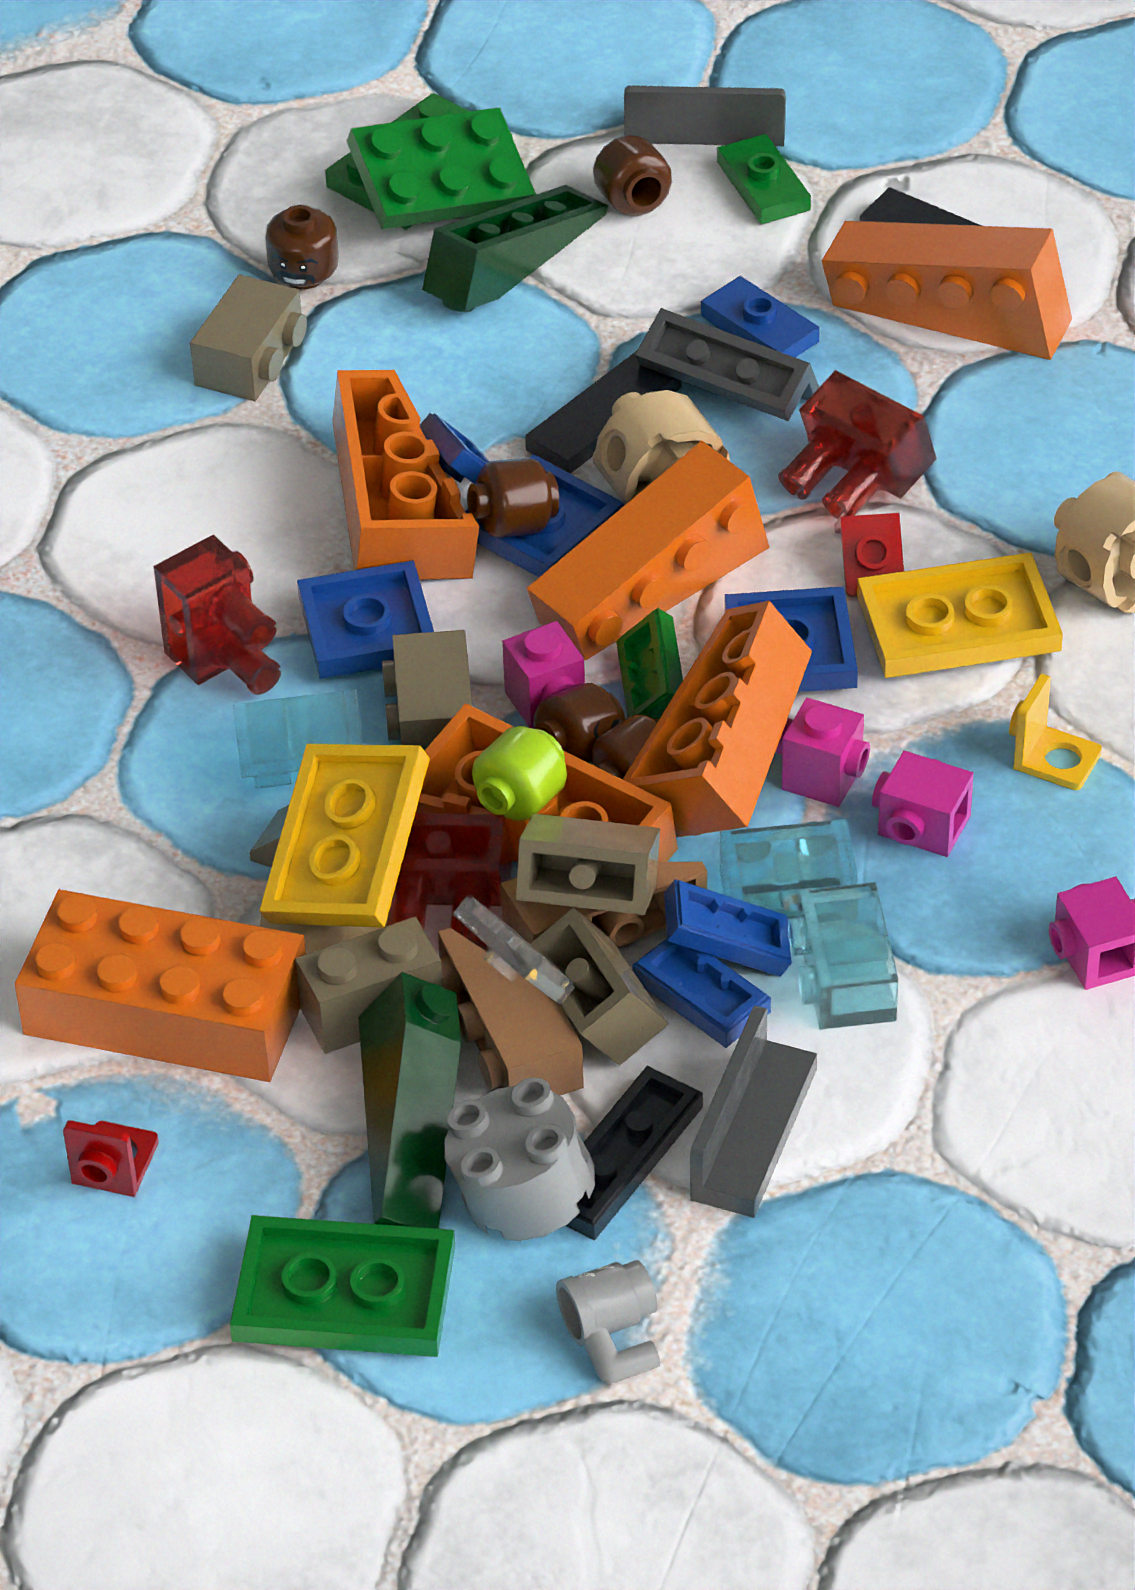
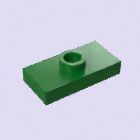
(763, 179)
(650, 665)

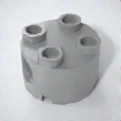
(519, 1160)

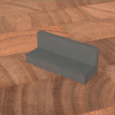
(704, 114)
(726, 364)
(749, 1119)

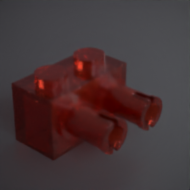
(866, 435)
(212, 618)
(449, 861)

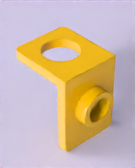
(1037, 739)

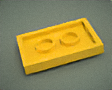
(959, 615)
(345, 835)

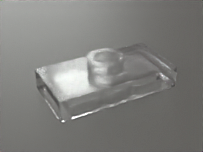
(511, 952)

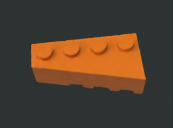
(954, 280)
(393, 482)
(653, 551)
(724, 722)
(586, 794)

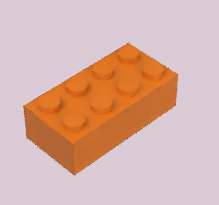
(161, 985)

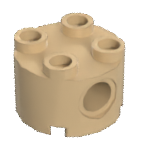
(648, 438)
(1099, 541)

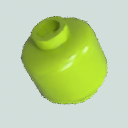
(519, 773)

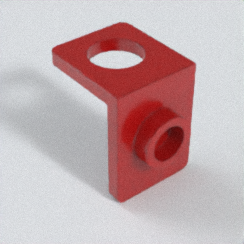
(869, 547)
(103, 1155)

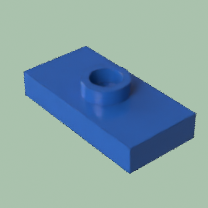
(759, 317)
(458, 454)
(727, 928)
(700, 989)

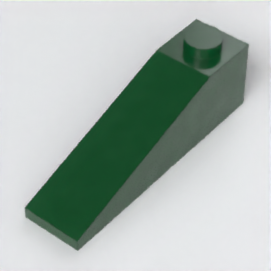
(497, 249)
(409, 1088)

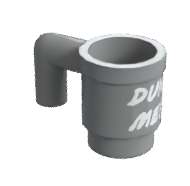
(606, 1303)

